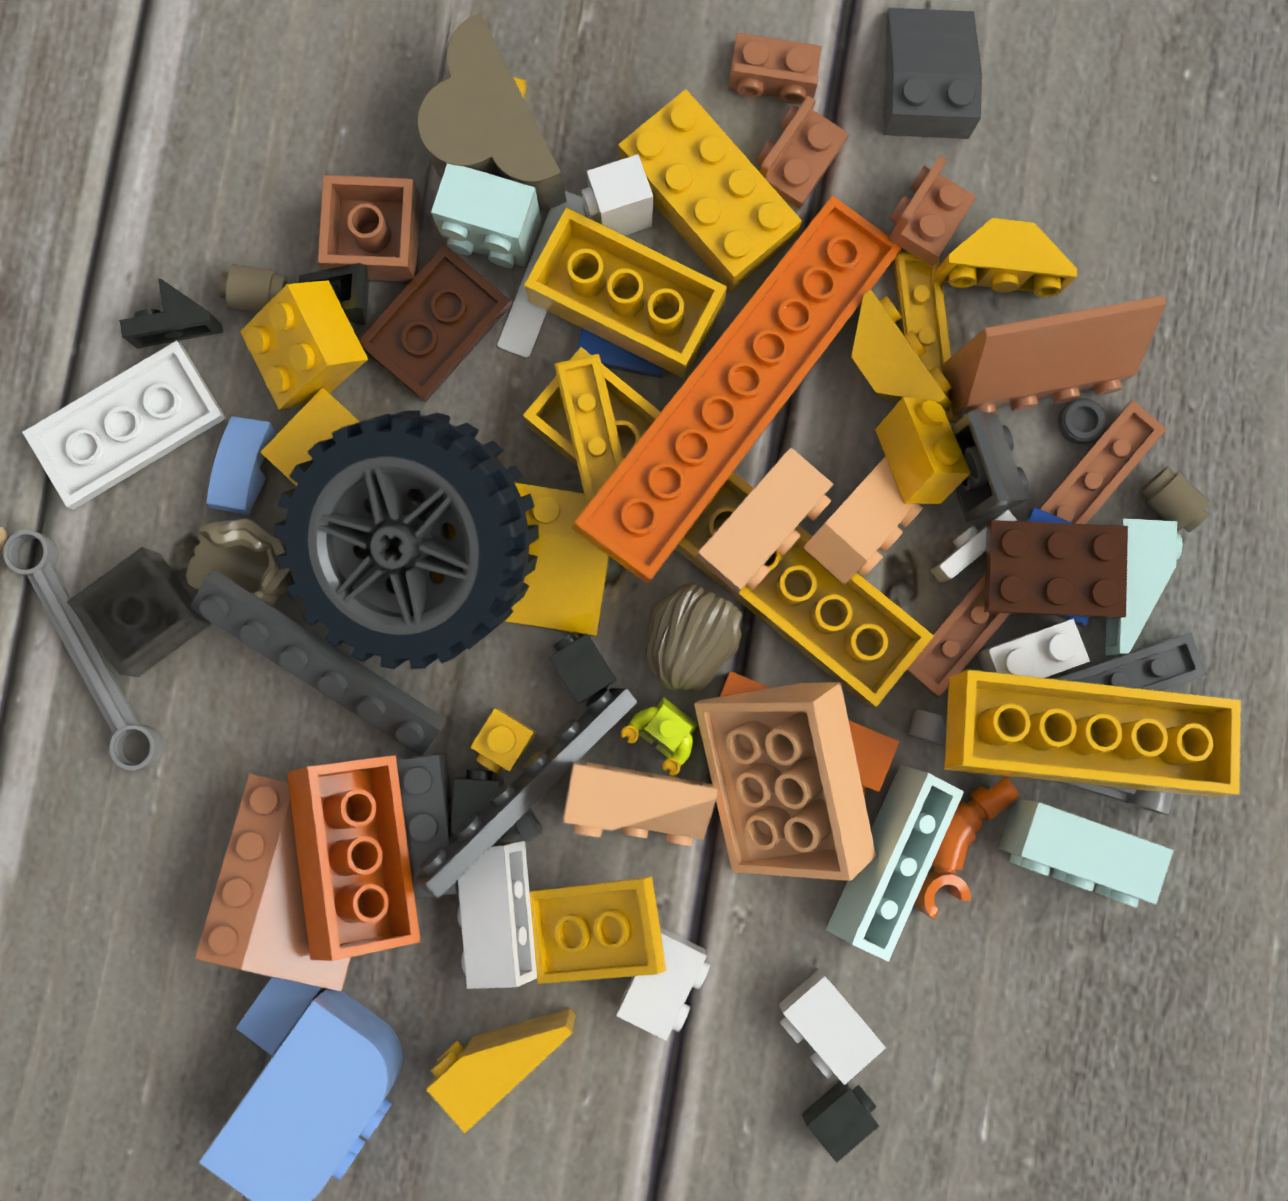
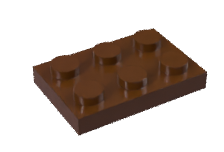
(434, 323)
(1056, 569)

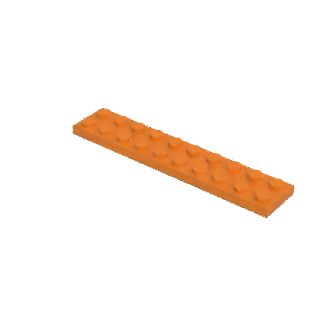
(736, 391)

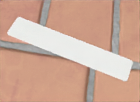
(525, 317)

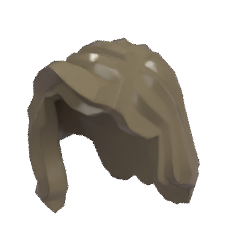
(242, 554)
(691, 637)

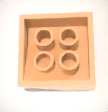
(637, 803)

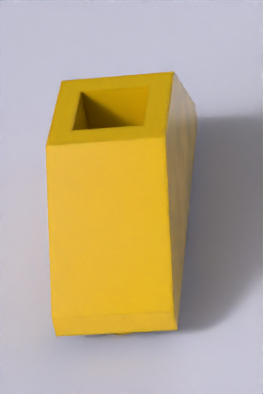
(1007, 259)
(891, 359)

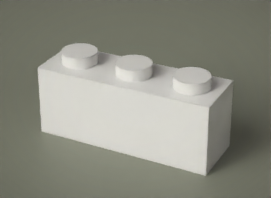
(497, 919)

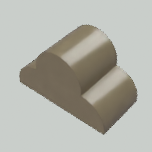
(483, 119)

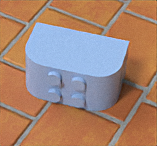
(310, 1104)

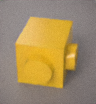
(502, 741)

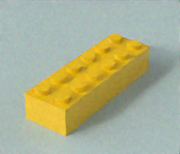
(1093, 734)

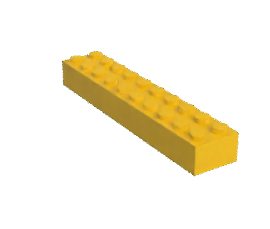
(838, 626)

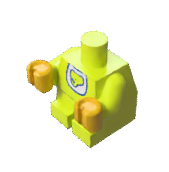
(668, 728)

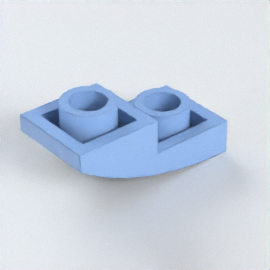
(236, 468)
(277, 1012)

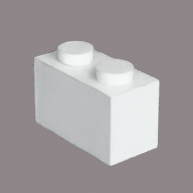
(619, 196)
(1037, 652)
(659, 1000)
(831, 1028)

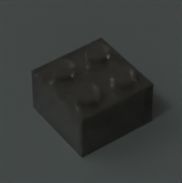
(138, 612)

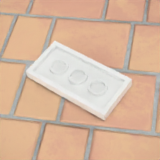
(124, 425)

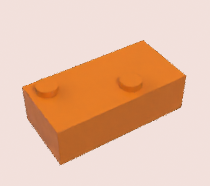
(353, 858)

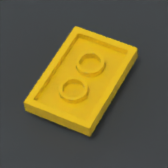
(597, 931)

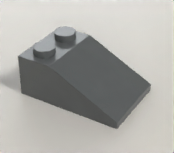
(932, 74)
(994, 478)

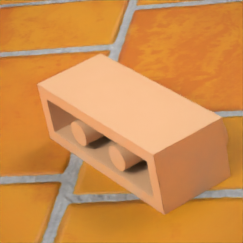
(766, 522)
(862, 525)

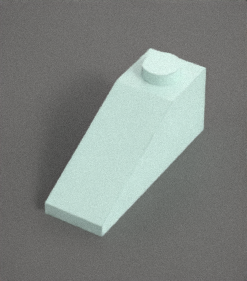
(1150, 563)

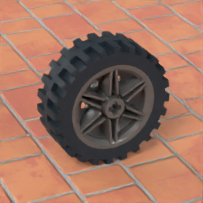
(460, 486)

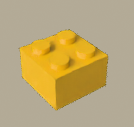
(303, 343)

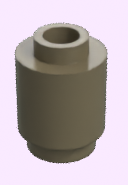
(249, 287)
(1176, 499)

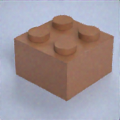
(370, 224)

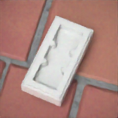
(969, 547)

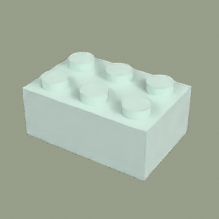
(1084, 853)

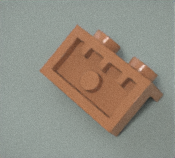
(774, 68)
(801, 153)
(931, 215)

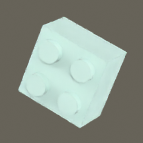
(486, 215)

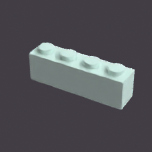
(905, 844)

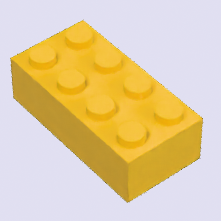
(711, 191)
(625, 293)

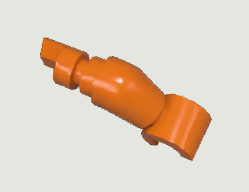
(956, 842)

